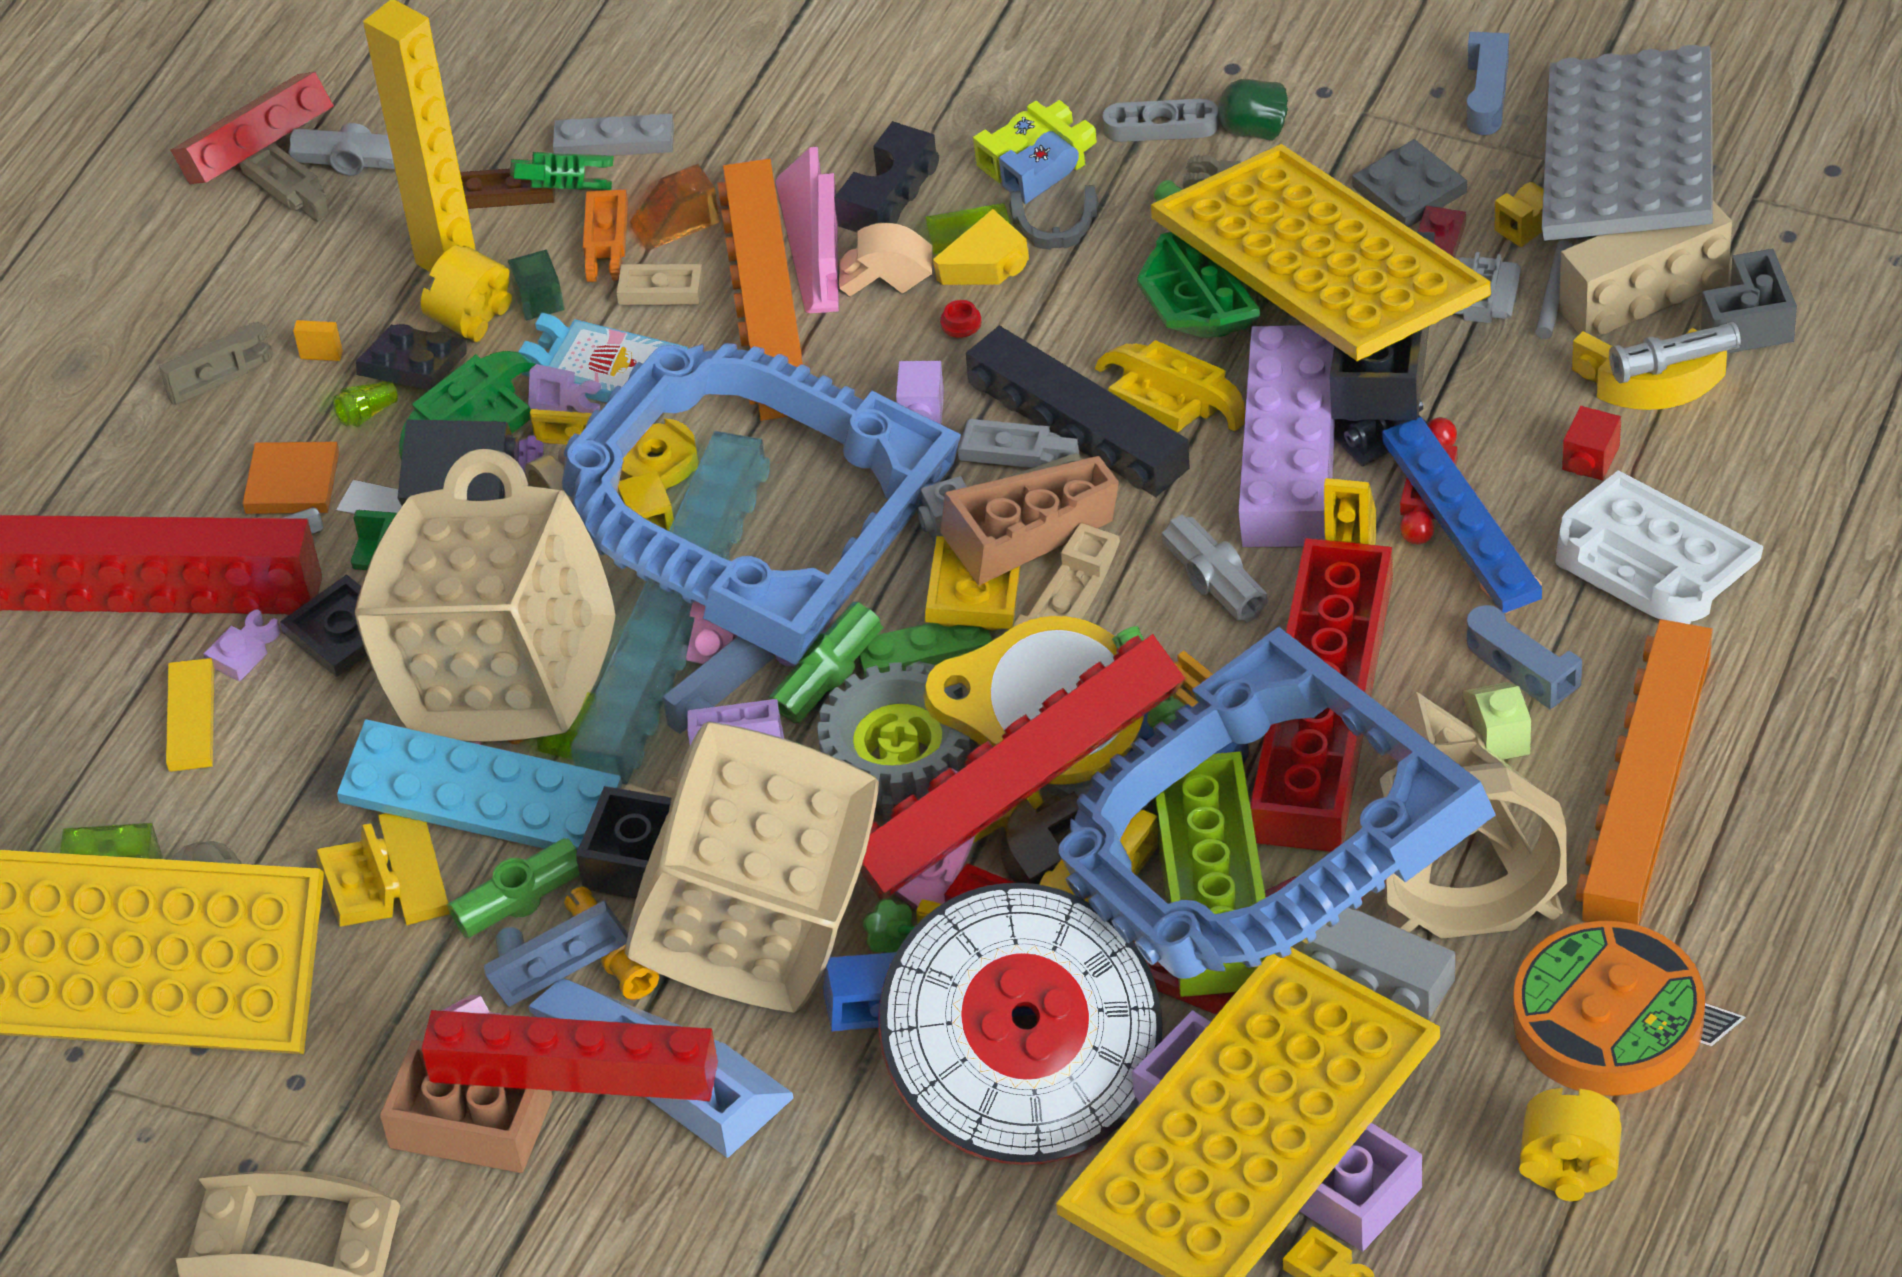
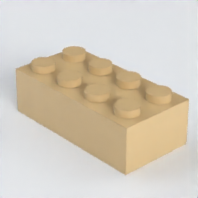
(1641, 272)

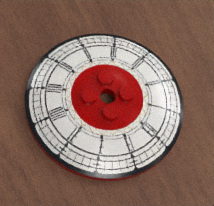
(979, 1075)

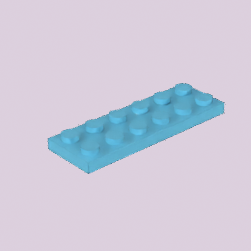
(471, 786)

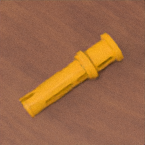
(634, 979)

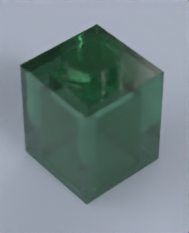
(536, 284)

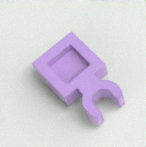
(556, 390)
(243, 649)

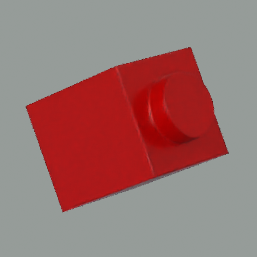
(1591, 443)

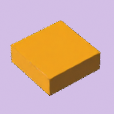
(318, 340)

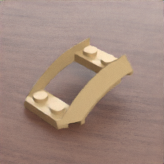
(228, 1210)

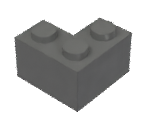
(1755, 301)

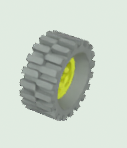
(892, 714)

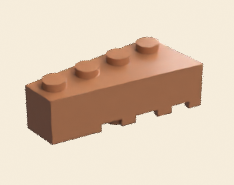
(1025, 515)

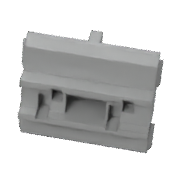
(1503, 284)

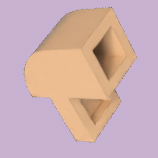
(888, 253)

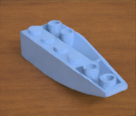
(741, 1094)

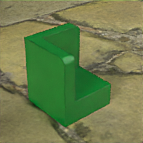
(370, 530)

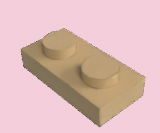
(659, 284)

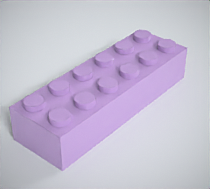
(1286, 437)
(1363, 1188)

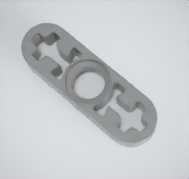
(1174, 129)

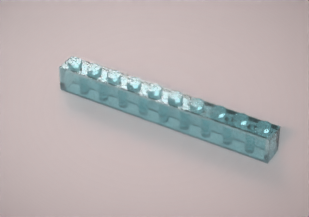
(660, 623)

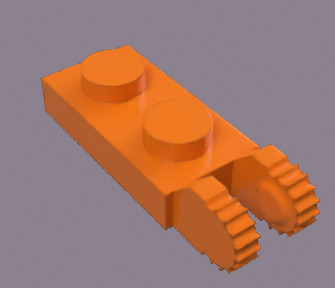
(605, 231)

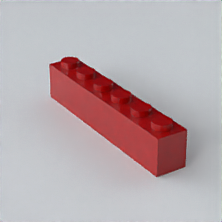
(570, 1055)

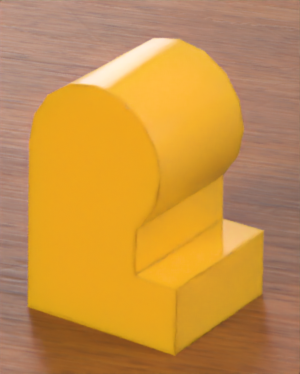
(1523, 207)

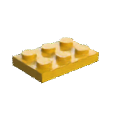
(958, 599)

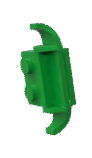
(477, 392)

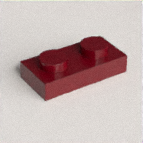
(1446, 224)

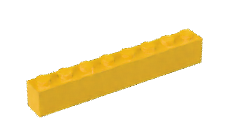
(418, 131)

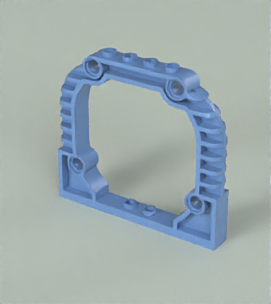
(744, 595)
(1271, 682)

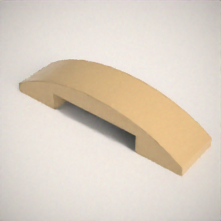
(1080, 576)

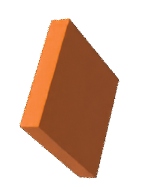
(290, 477)

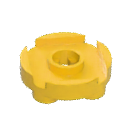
(678, 455)

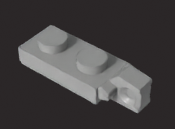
(1012, 444)

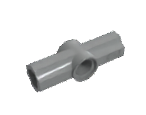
(344, 150)
(1214, 568)

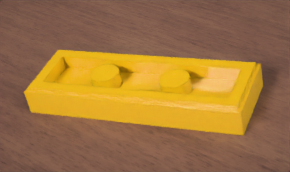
(190, 715)
(416, 868)

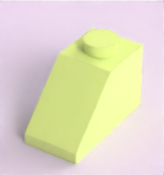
(1500, 718)

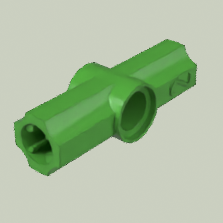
(826, 662)
(515, 888)

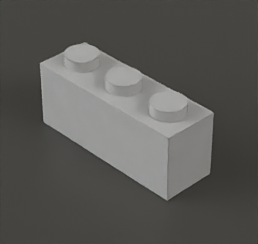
(1386, 960)

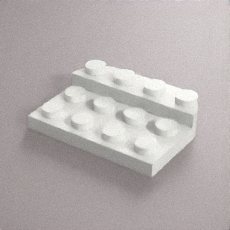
(1651, 549)

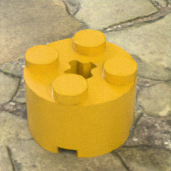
(466, 292)
(1570, 1142)

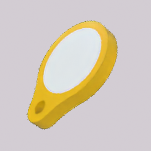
(1020, 673)

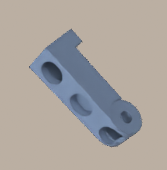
(1490, 57)
(1522, 658)

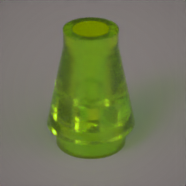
(362, 402)

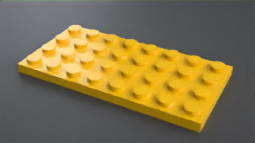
(1320, 251)
(157, 951)
(1249, 1120)

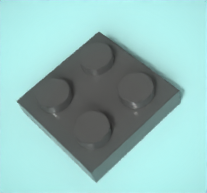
(1409, 182)

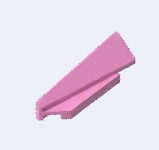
(812, 230)

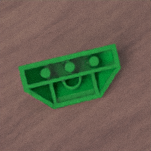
(1194, 291)

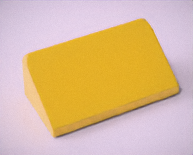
(557, 426)

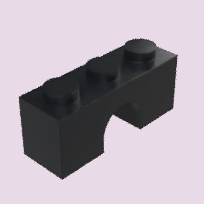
(902, 164)

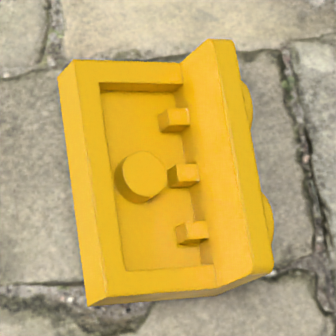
(359, 879)

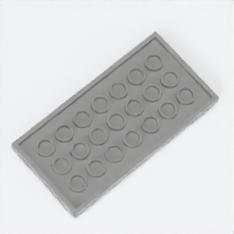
(1629, 143)

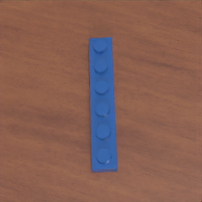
(1462, 515)

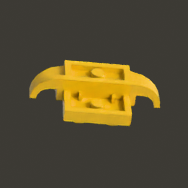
(1173, 385)

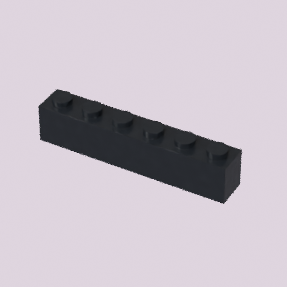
(1078, 408)

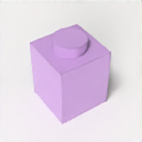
(921, 388)

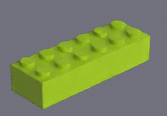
(1210, 853)

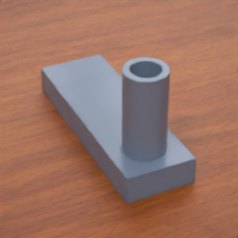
(714, 681)
(554, 954)

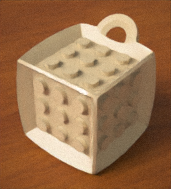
(486, 609)
(752, 867)

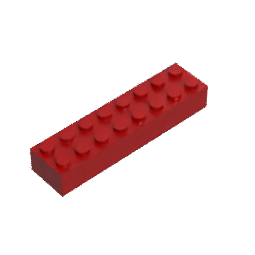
(157, 564)
(1313, 763)
(1019, 765)

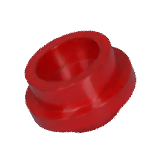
(960, 319)

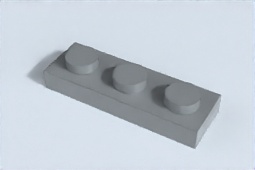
(615, 135)

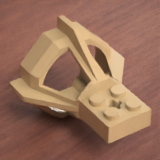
(1532, 875)

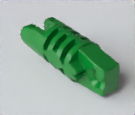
(561, 170)

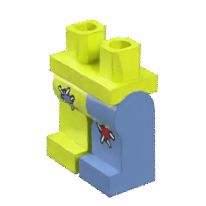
(1034, 149)

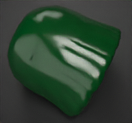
(1253, 108)

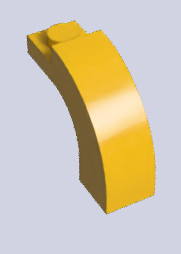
(1673, 387)

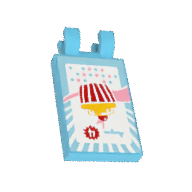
(590, 352)

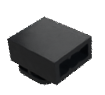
(436, 445)

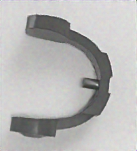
(1056, 238)

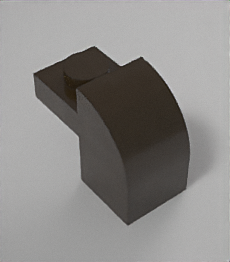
(1029, 839)

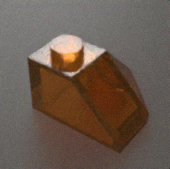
(675, 208)

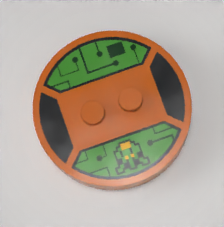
(1608, 1007)

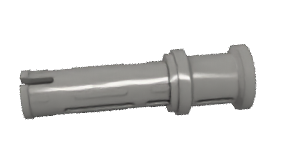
(1657, 354)

